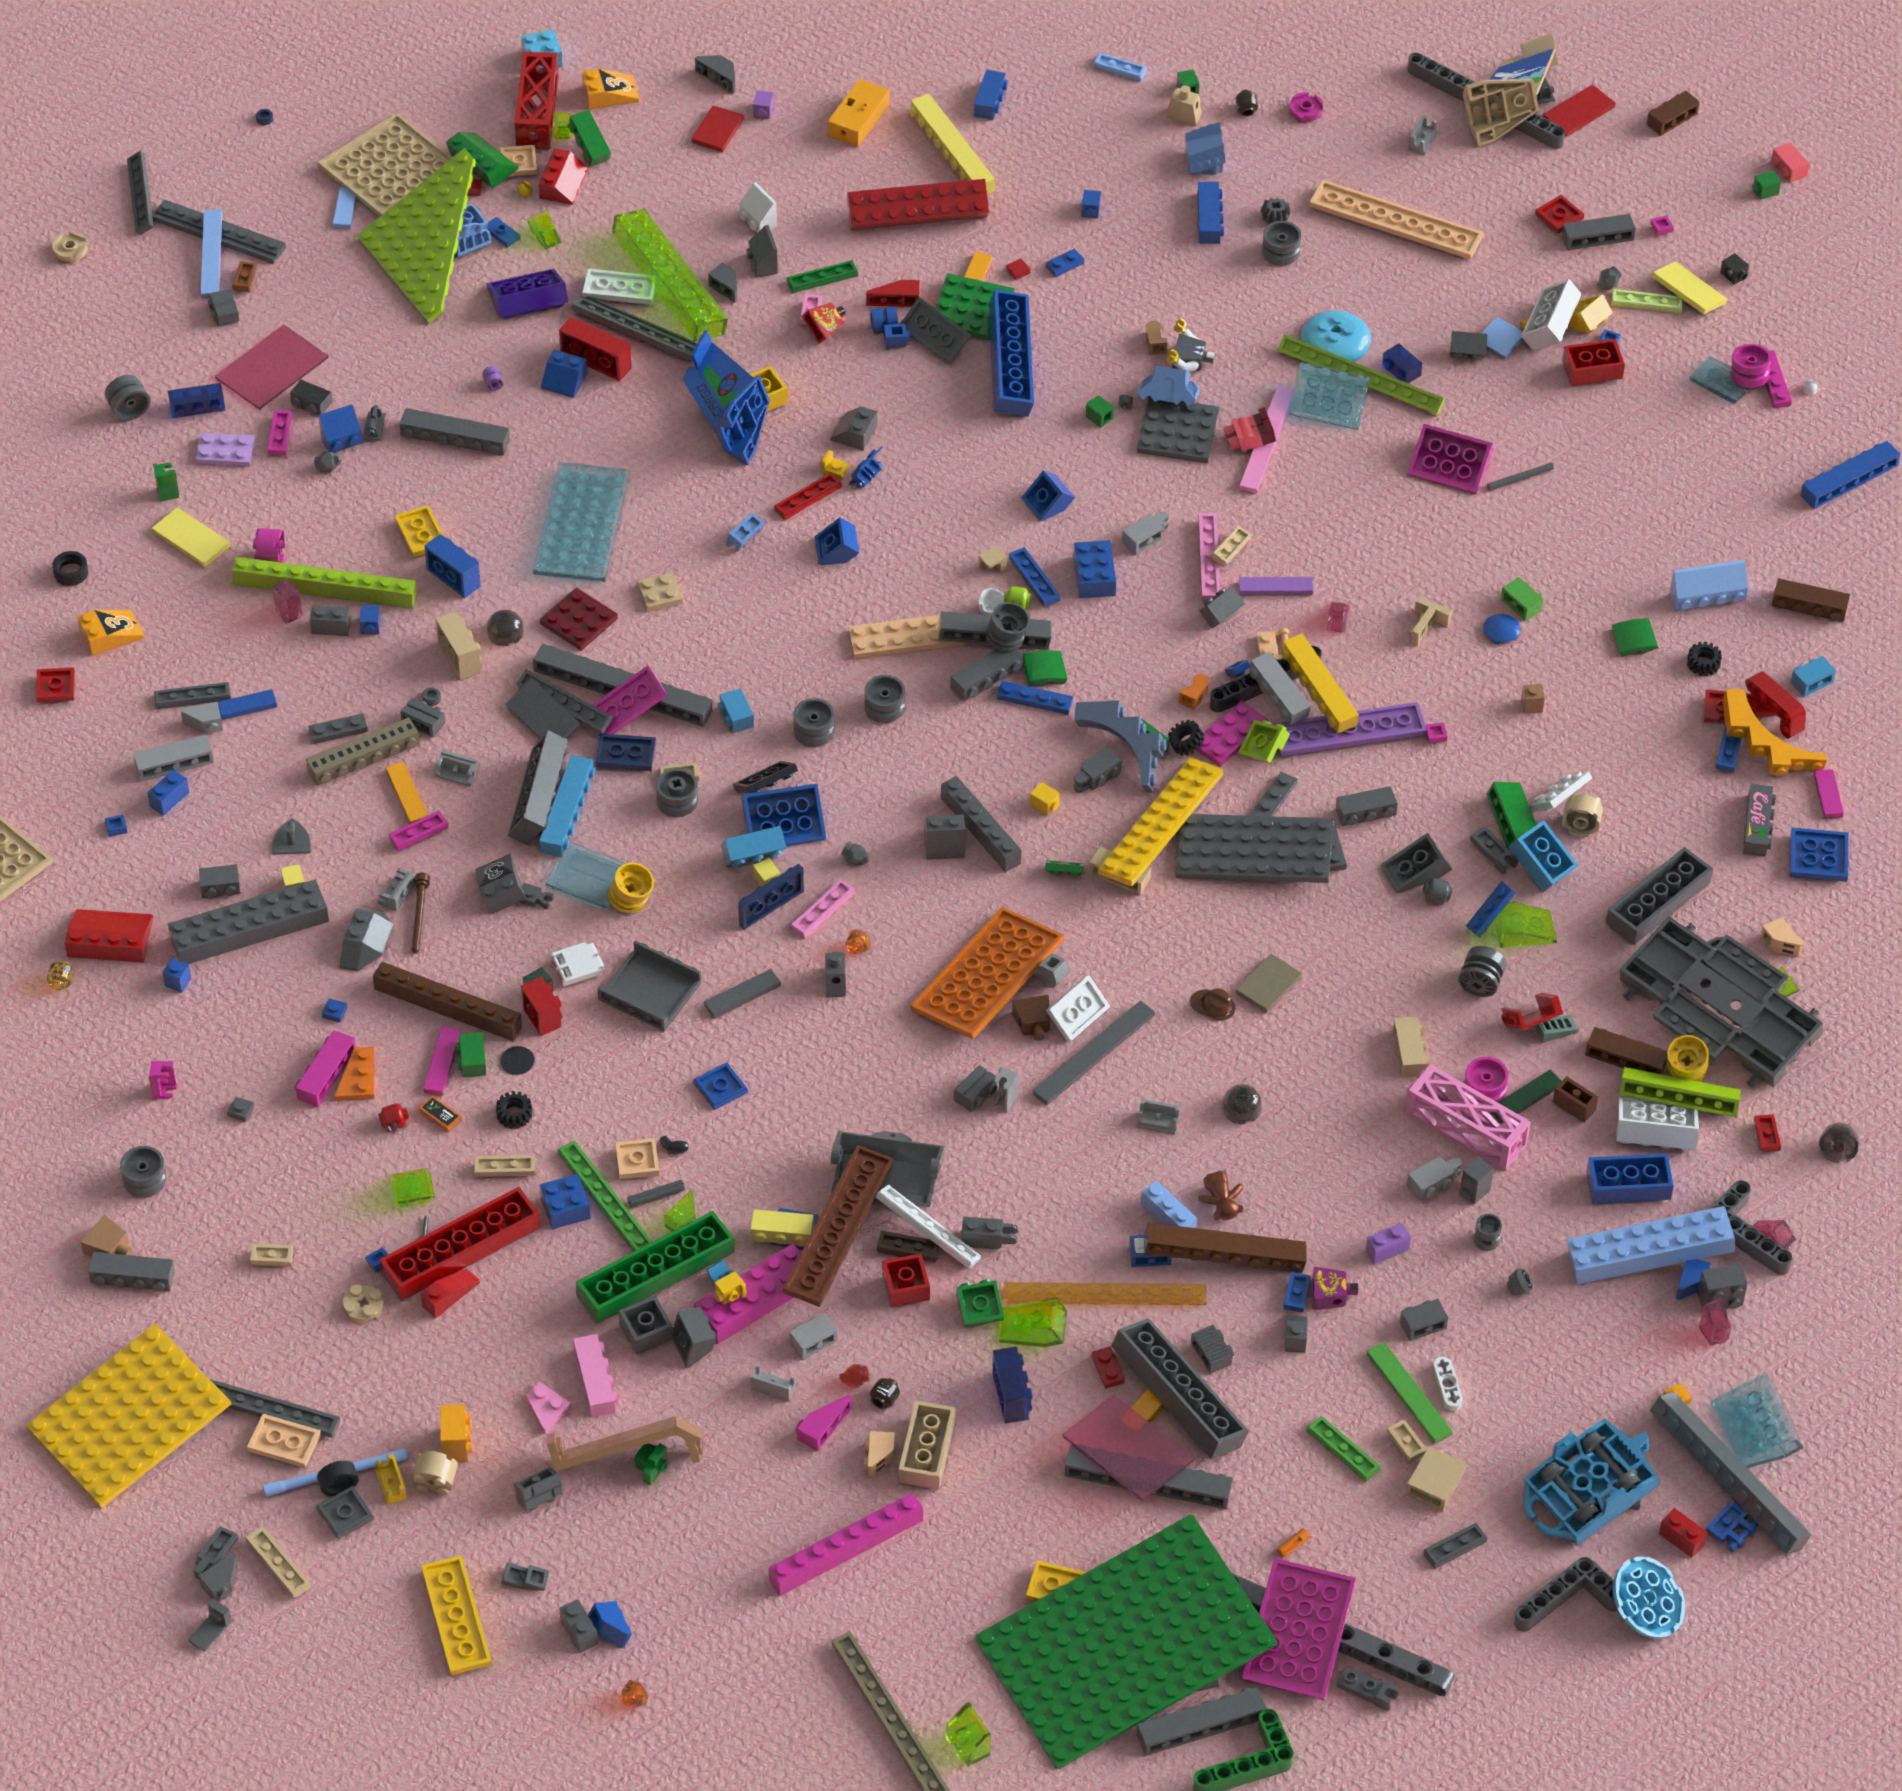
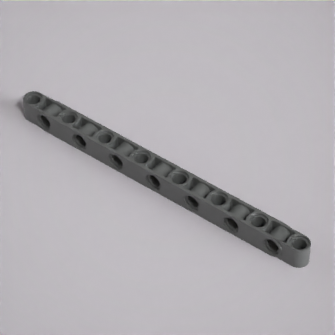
(1368, 1649)

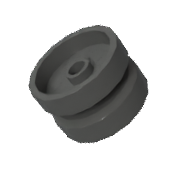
(1281, 242)
(127, 397)
(884, 698)
(814, 722)
(677, 792)
(143, 1171)

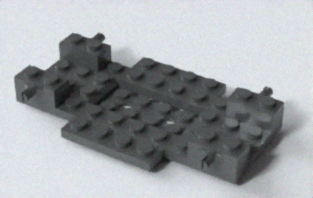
(1770, 1023)

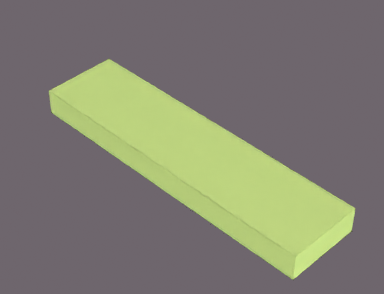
(1646, 301)

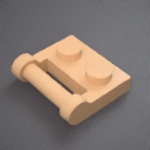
(1267, 641)

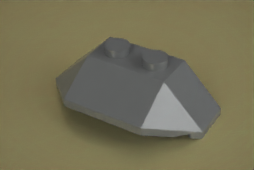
(365, 938)

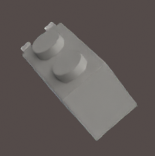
(1145, 532)
(1433, 1177)

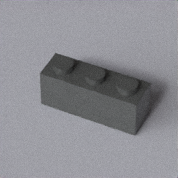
(1366, 806)

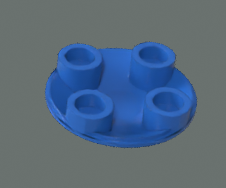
(1501, 628)

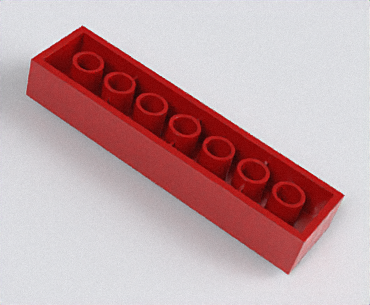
(917, 204)
(460, 1243)

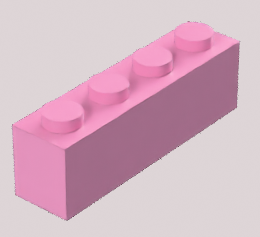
(594, 1375)

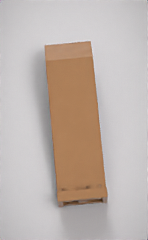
(626, 1440)

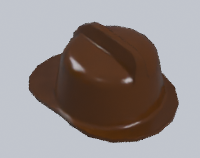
(1213, 1003)

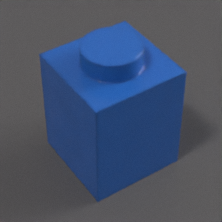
(1091, 204)
(370, 619)
(176, 975)

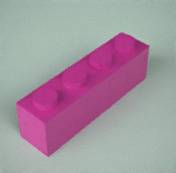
(325, 1068)

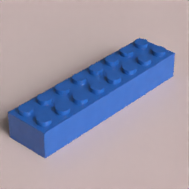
(1011, 353)

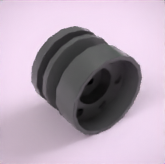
(1007, 627)
(1482, 971)

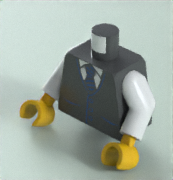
(1189, 350)

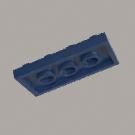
(771, 896)

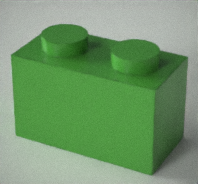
(1522, 598)

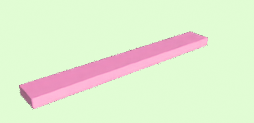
(1261, 455)

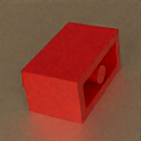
(1683, 1532)

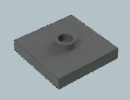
(345, 1512)

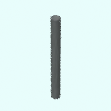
(1520, 476)

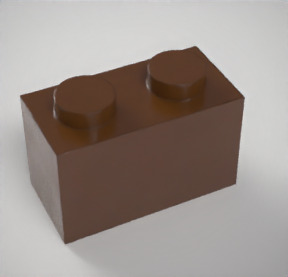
(1575, 1099)

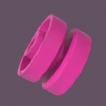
(1750, 365)
(1487, 1077)

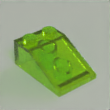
(1524, 925)
(1034, 1323)

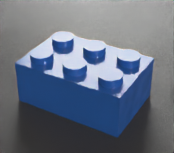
(452, 565)
(1094, 569)

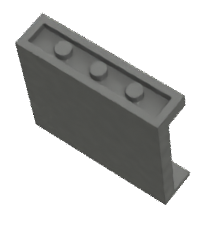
(651, 986)

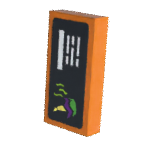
(440, 1113)

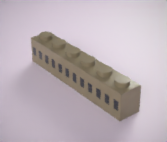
(362, 751)

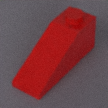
(896, 294)
(447, 1291)

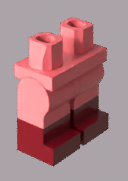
(1250, 431)

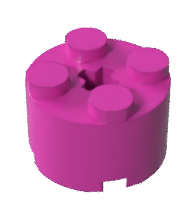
(269, 544)

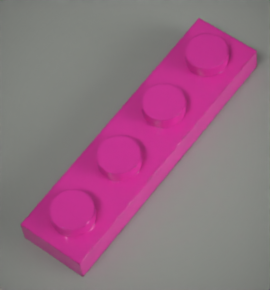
(1776, 385)

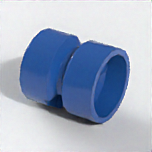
(880, 318)

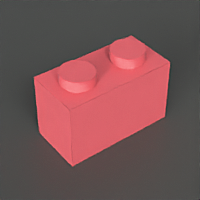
(1790, 162)

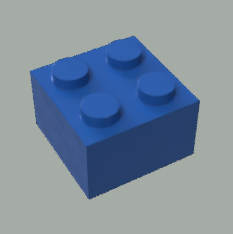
(565, 1201)

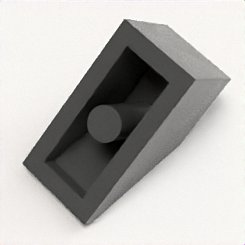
(724, 281)
(1296, 1333)
(220, 1578)

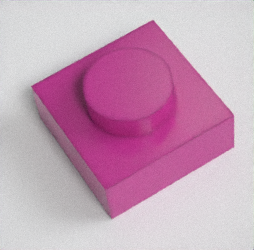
(1661, 225)
(1436, 732)

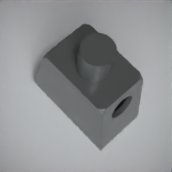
(835, 968)

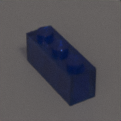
(196, 400)

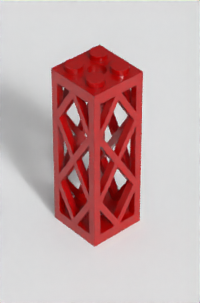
(544, 126)

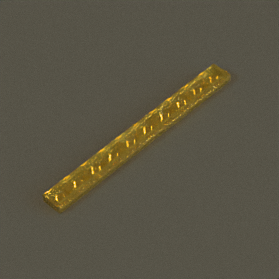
(1106, 1293)

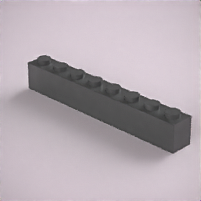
(1188, 1485)

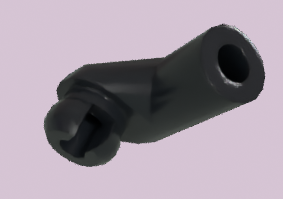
(673, 1147)

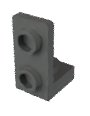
(212, 1627)

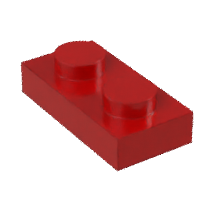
(1767, 1133)
(1108, 1367)

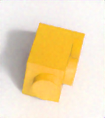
(729, 1288)

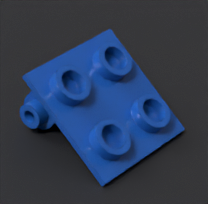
(866, 470)

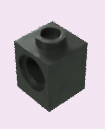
(1734, 269)

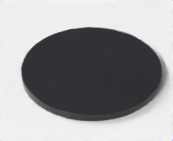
(517, 1060)

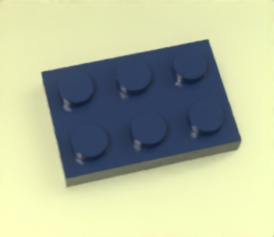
(625, 752)

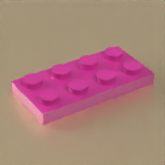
(631, 699)
(1228, 733)

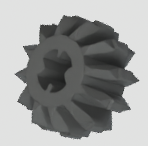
(1275, 210)

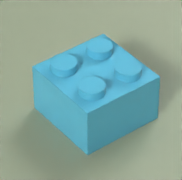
(542, 42)

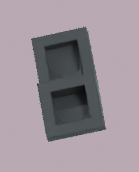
(525, 1578)

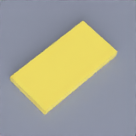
(1689, 287)
(191, 537)

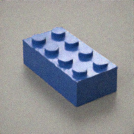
(1629, 1178)

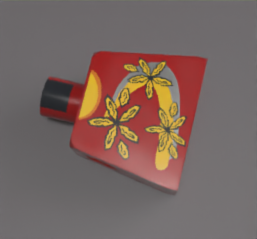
(824, 320)

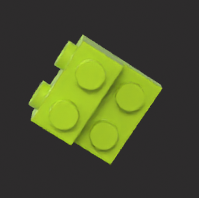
(1263, 741)

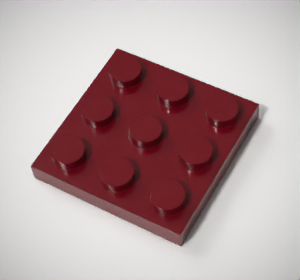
(578, 619)

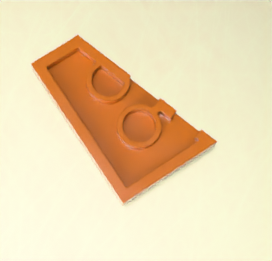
(359, 1076)

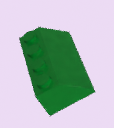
(490, 163)

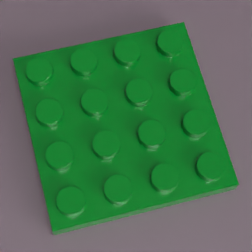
(967, 303)

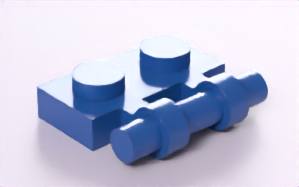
(1727, 1521)

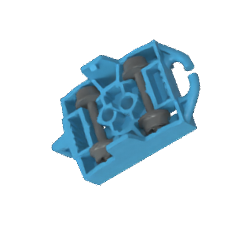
(1605, 1496)

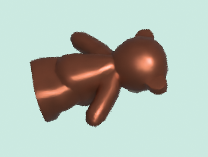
(1218, 1186)

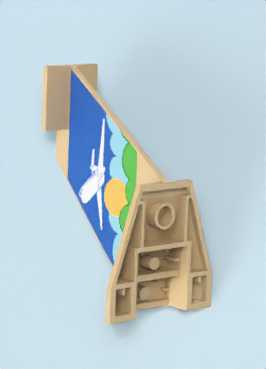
(1510, 93)

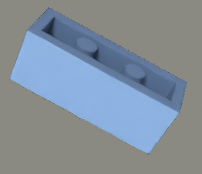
(1166, 1207)

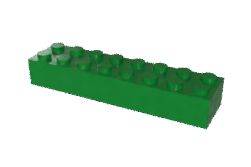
(655, 1267)

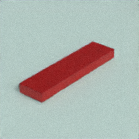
(807, 496)

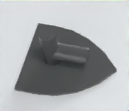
(291, 839)

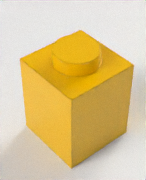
(1044, 799)

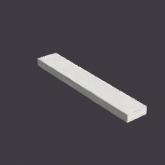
(928, 1226)

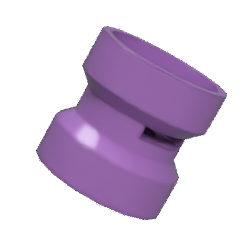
(492, 378)

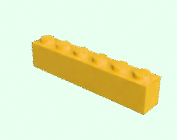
(1319, 683)

